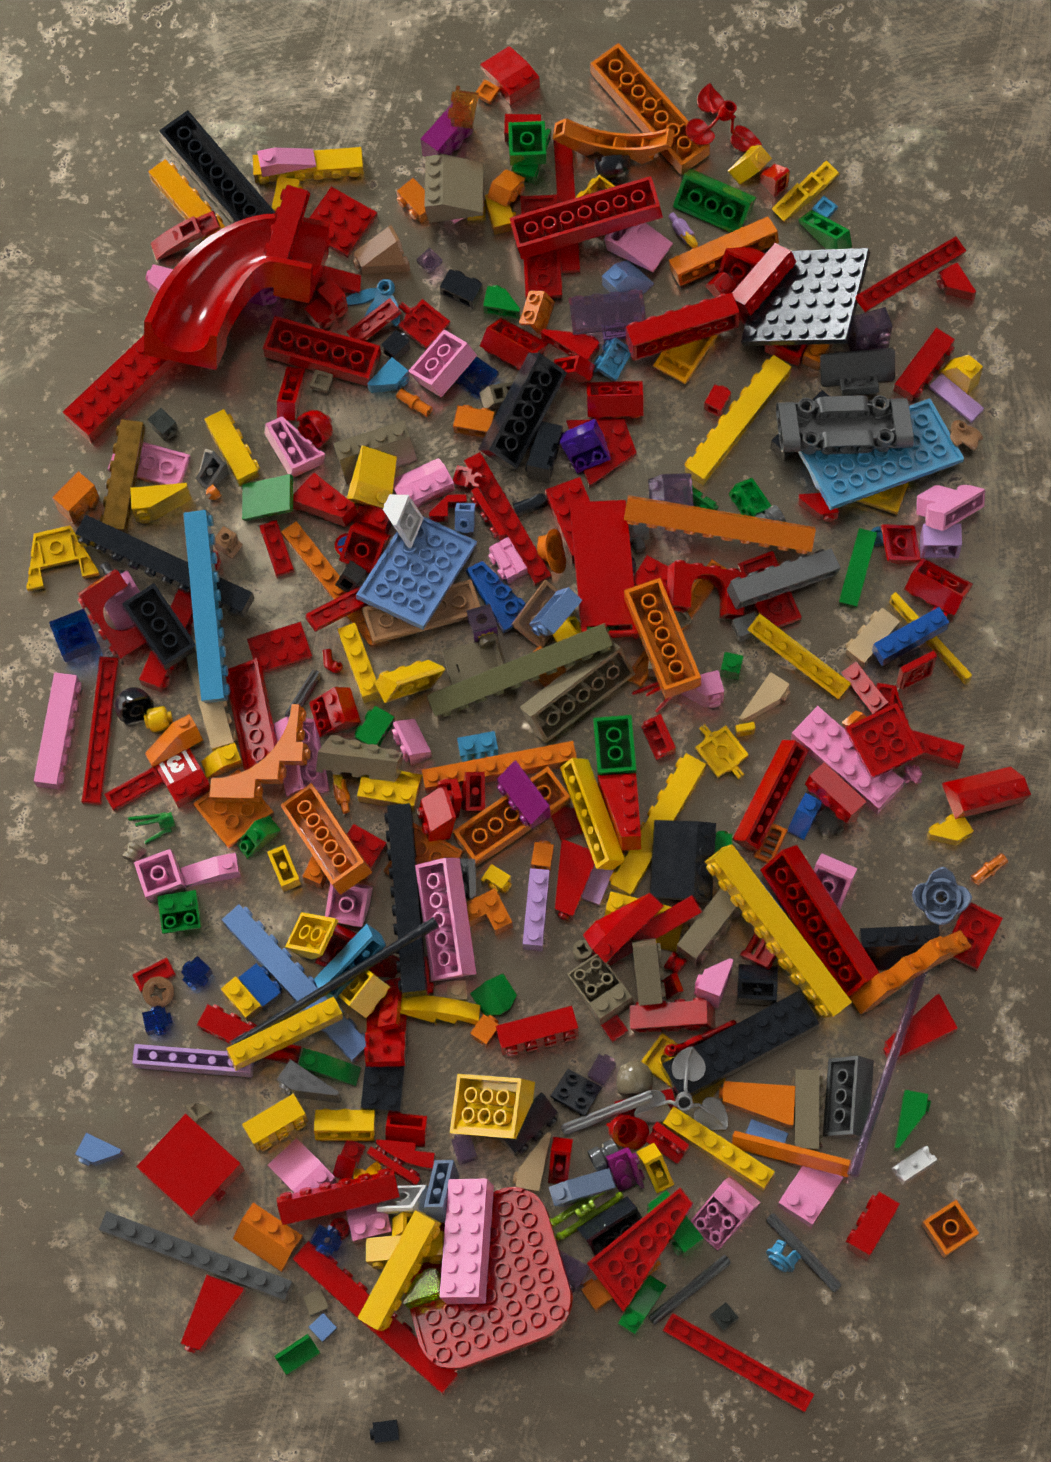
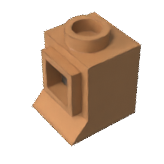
(227, 542)

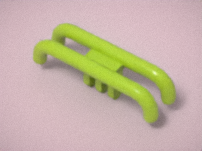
(585, 1211)

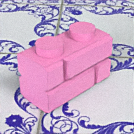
(507, 560)

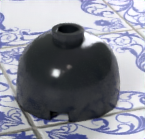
(613, 168)
(132, 705)

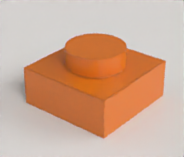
(487, 91)

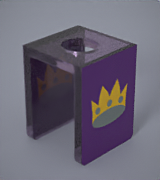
(479, 614)

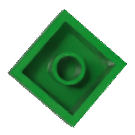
(527, 143)

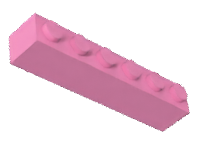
(57, 730)

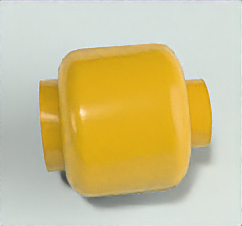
(158, 719)

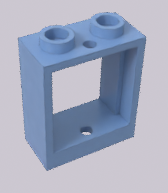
(555, 612)

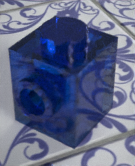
(196, 973)
(157, 1021)

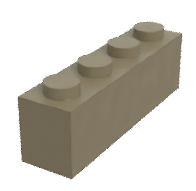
(807, 1109)

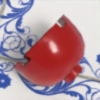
(315, 427)

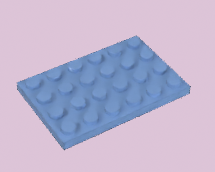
(416, 579)

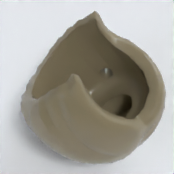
(634, 1078)

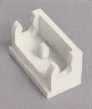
(914, 1165)

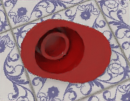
(628, 1131)

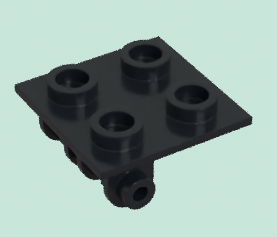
(576, 1092)

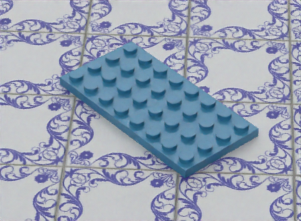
(860, 475)

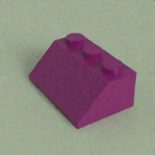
(523, 796)

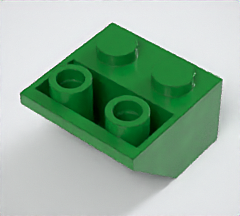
(179, 911)

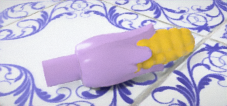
(683, 230)

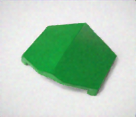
(494, 996)

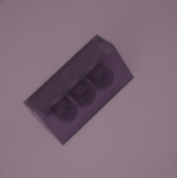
(606, 311)

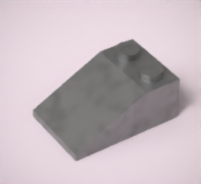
(305, 1085)

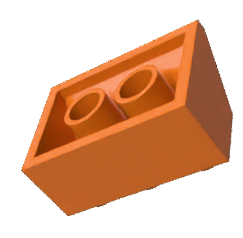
(267, 1237)

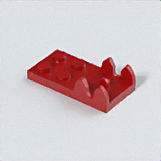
(384, 1047)

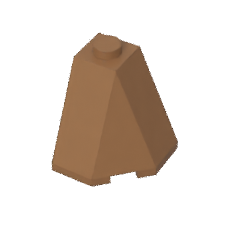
(381, 254)

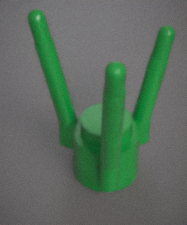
(164, 820)

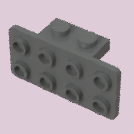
(858, 370)

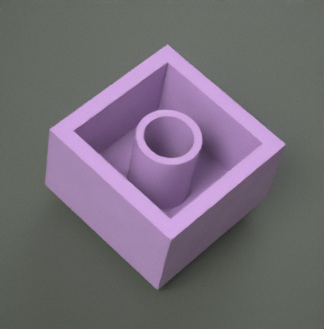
(940, 543)

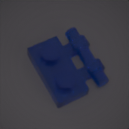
(481, 372)

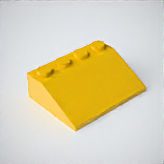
(490, 1105)

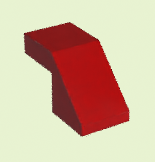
(440, 512)

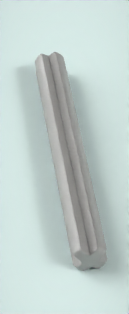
(607, 1112)

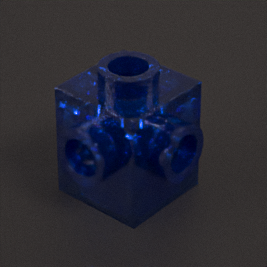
(320, 1234)

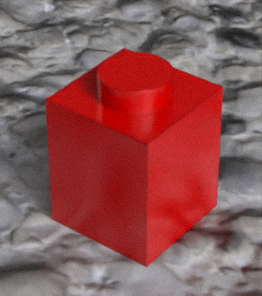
(717, 400)

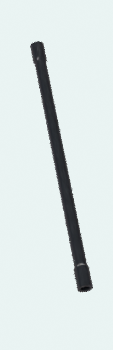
(422, 930)

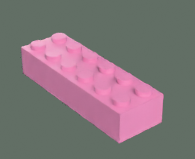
(830, 744)
(444, 899)
(466, 1241)

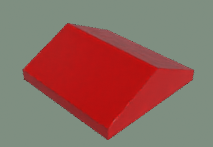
(900, 543)

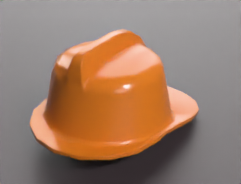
(551, 550)

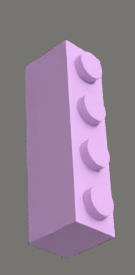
(536, 909)

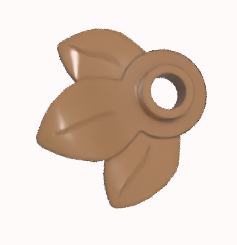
(964, 434)

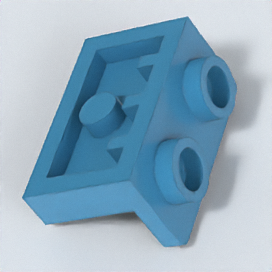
(612, 358)

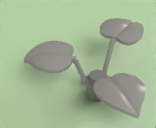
(686, 1066)

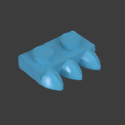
(477, 746)

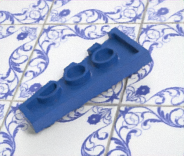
(494, 592)

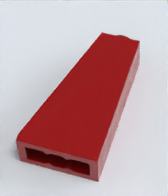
(573, 875)
(926, 1027)
(210, 1311)

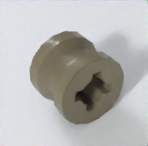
(134, 852)
(582, 954)

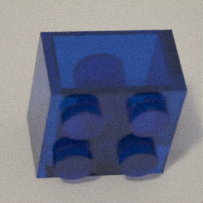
(74, 635)

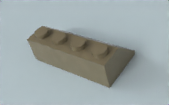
(390, 439)

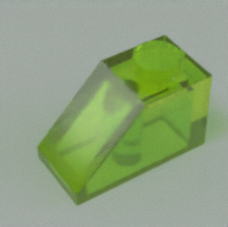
(423, 1289)

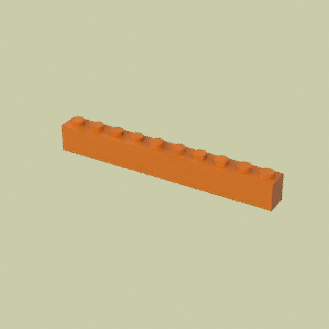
(719, 523)

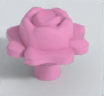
(913, 774)

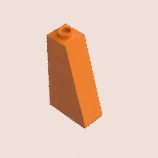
(763, 1101)

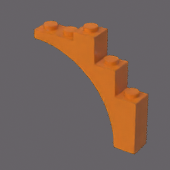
(589, 140)
(270, 770)
(908, 969)

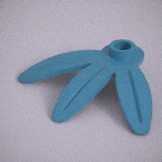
(378, 295)

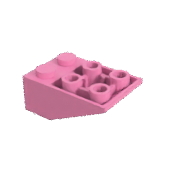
(639, 245)
(724, 1212)

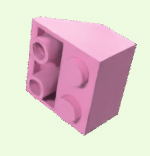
(411, 740)

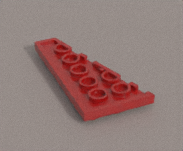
(632, 1255)

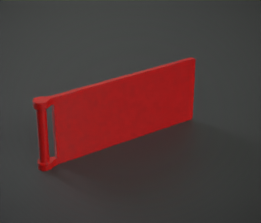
(602, 564)

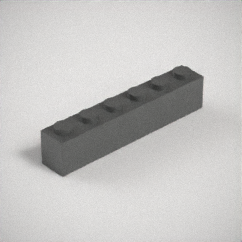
(783, 578)

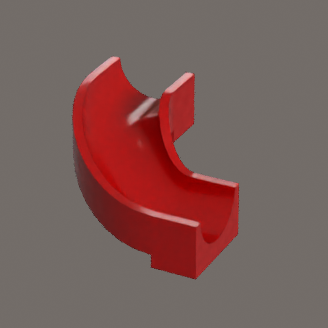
(219, 278)

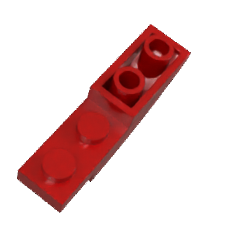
(183, 234)

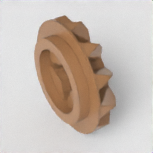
(167, 994)

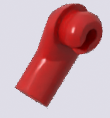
(330, 664)

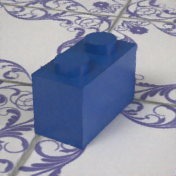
(260, 986)

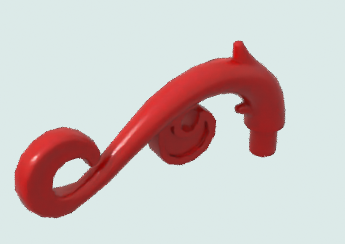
(673, 1050)

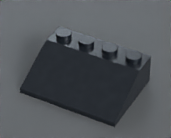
(680, 859)

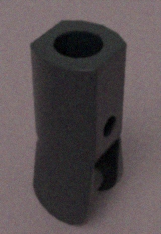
(530, 504)

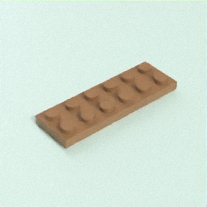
(452, 609)

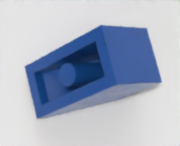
(804, 816)

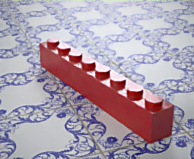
(153, 673)

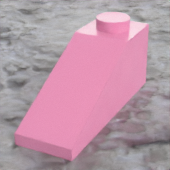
(284, 160)
(211, 870)

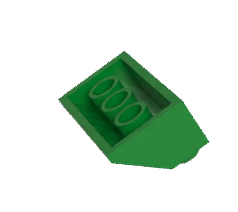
(713, 201)

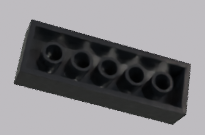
(522, 410)

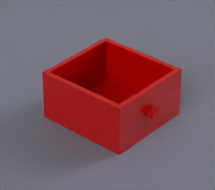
(190, 1168)

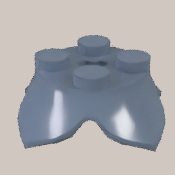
(941, 883)

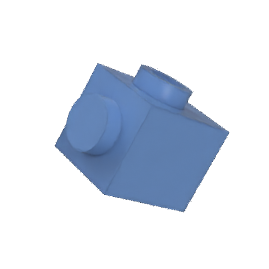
(465, 517)

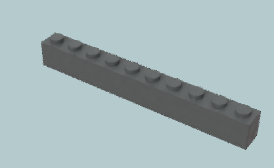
(196, 1256)

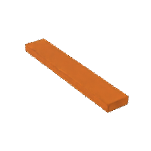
(791, 1153)

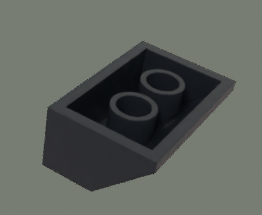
(538, 1118)
(609, 1225)

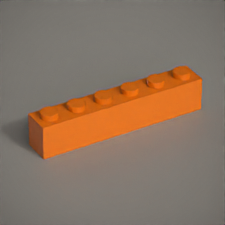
(709, 256)

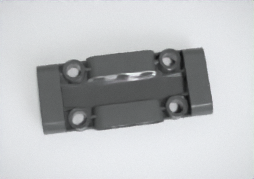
(844, 425)

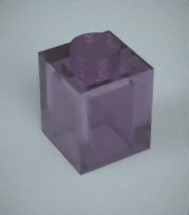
(602, 1069)
(464, 1149)

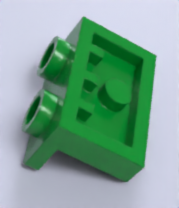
(749, 498)

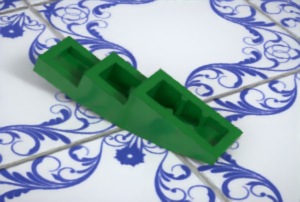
(858, 567)

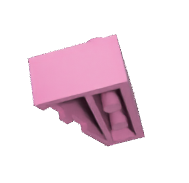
(292, 448)

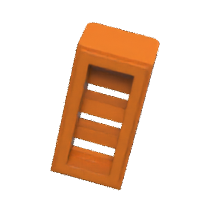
(777, 846)

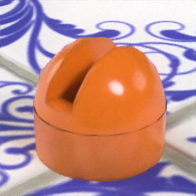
(215, 493)

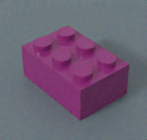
(443, 137)

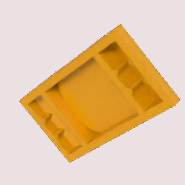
(684, 360)

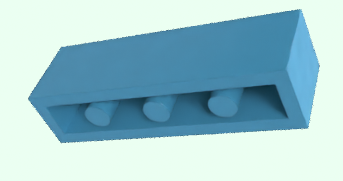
(359, 948)

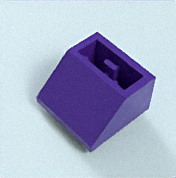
(585, 446)

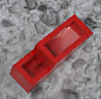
(407, 1154)

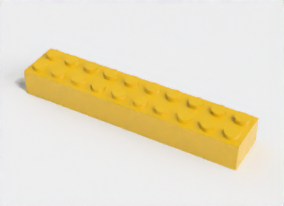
(777, 932)

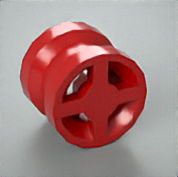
(675, 963)
(340, 1224)

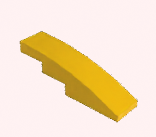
(806, 191)
(446, 1009)

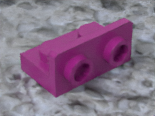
(625, 1169)

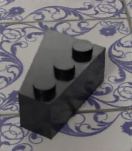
(544, 452)

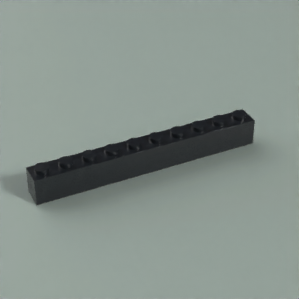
(156, 562)
(407, 898)

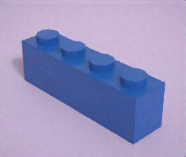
(910, 636)

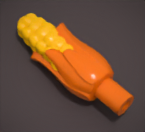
(341, 793)

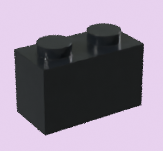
(461, 288)

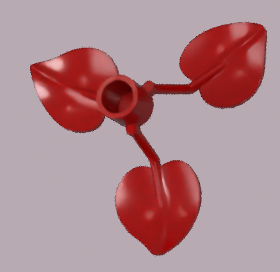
(711, 101)

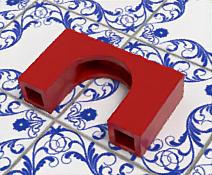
(680, 581)
(94, 599)

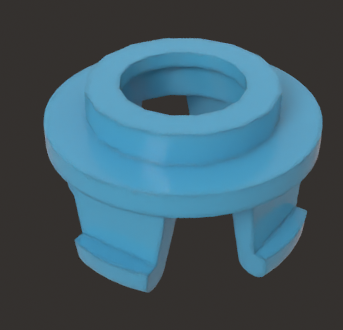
(778, 1260)

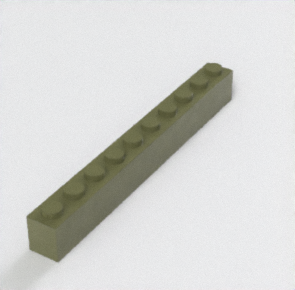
(520, 669)

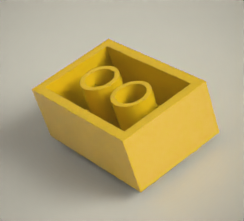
(275, 1123)

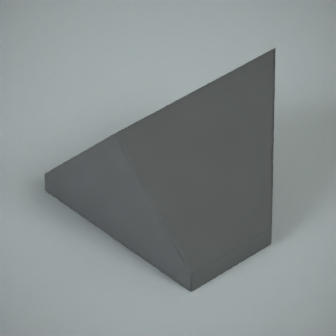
(212, 469)

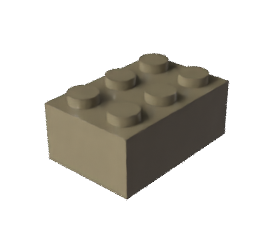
(648, 971)

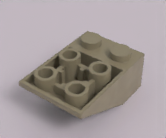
(600, 989)

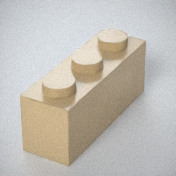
(880, 626)

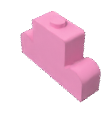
(948, 506)

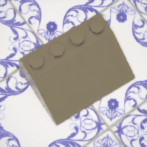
(453, 188)

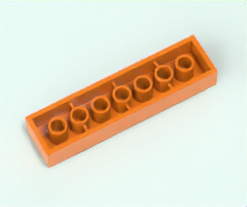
(646, 105)

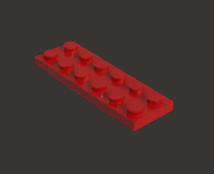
(542, 270)
(251, 712)

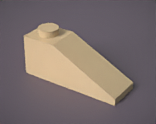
(767, 697)
(532, 1169)

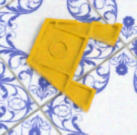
(54, 549)

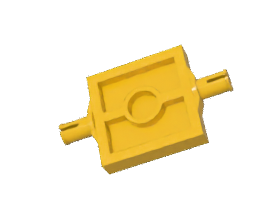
(721, 751)

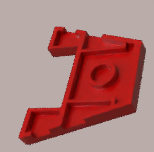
(618, 443)

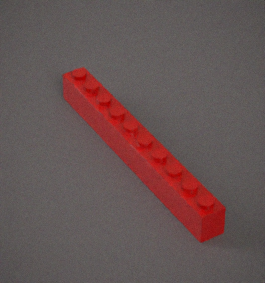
(353, 1298)

